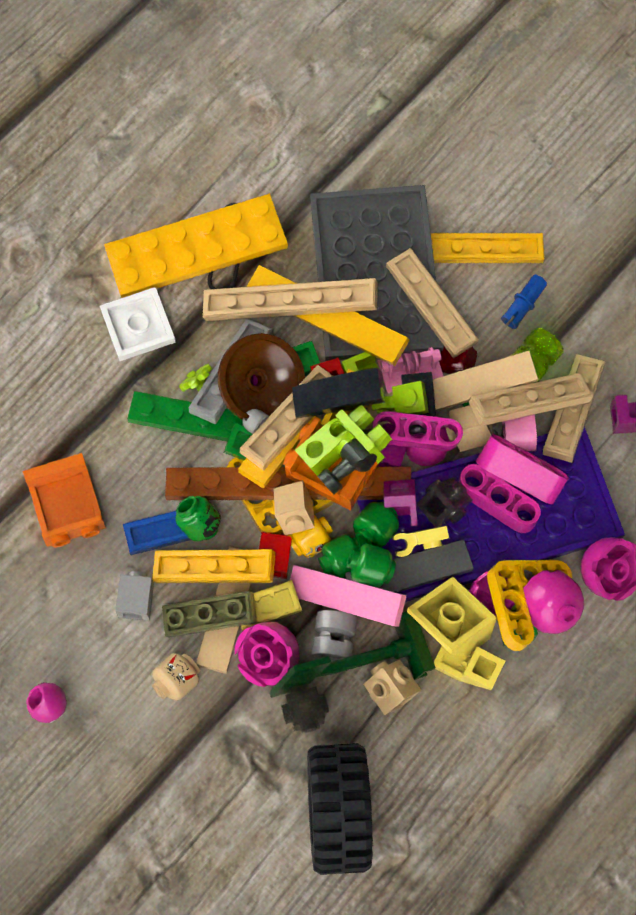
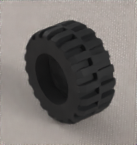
(339, 809)

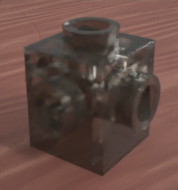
(445, 502)
(305, 720)

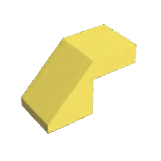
(477, 668)

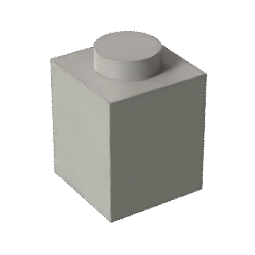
(134, 596)

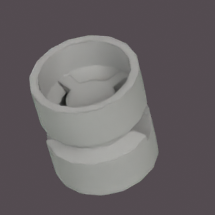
(336, 626)

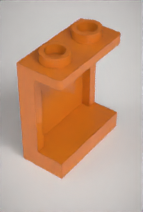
(298, 471)
(64, 500)

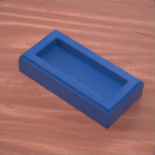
(153, 533)

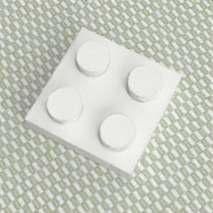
(137, 324)

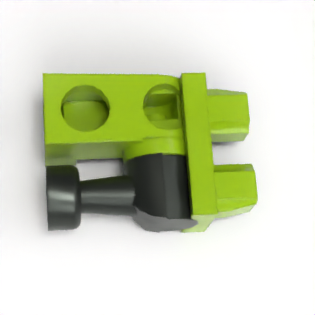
(344, 439)

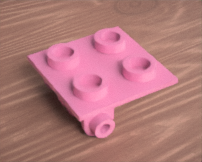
(409, 364)

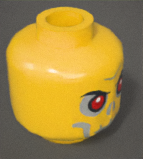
(311, 541)

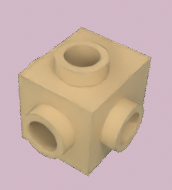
(391, 686)

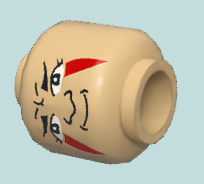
(175, 676)

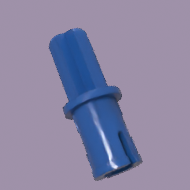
(524, 301)

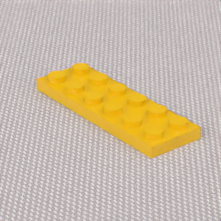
(196, 246)

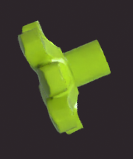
(196, 379)

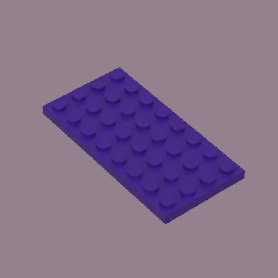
(573, 522)

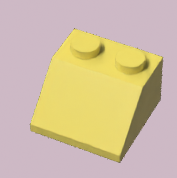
(454, 618)

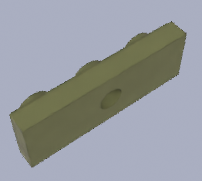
(225, 612)

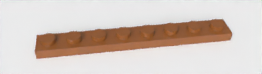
(228, 484)

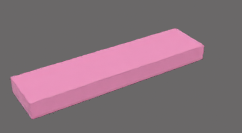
(348, 595)

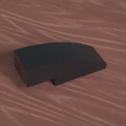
(338, 393)

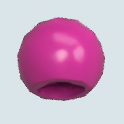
(46, 702)

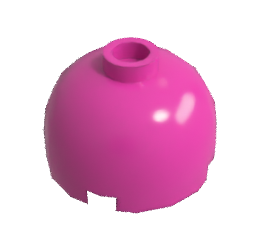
(610, 568)
(553, 601)
(266, 653)

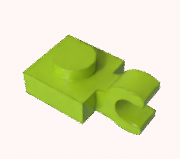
(406, 398)

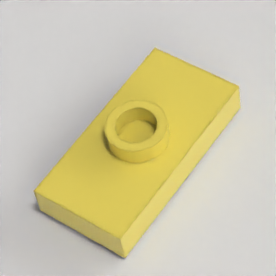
(275, 603)

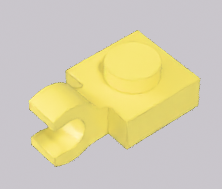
(429, 538)

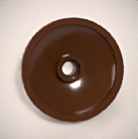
(269, 360)

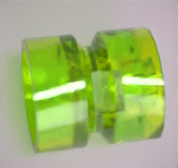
(543, 348)

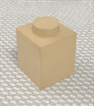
(473, 433)
(293, 508)

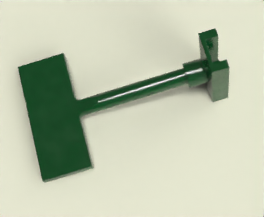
(409, 645)

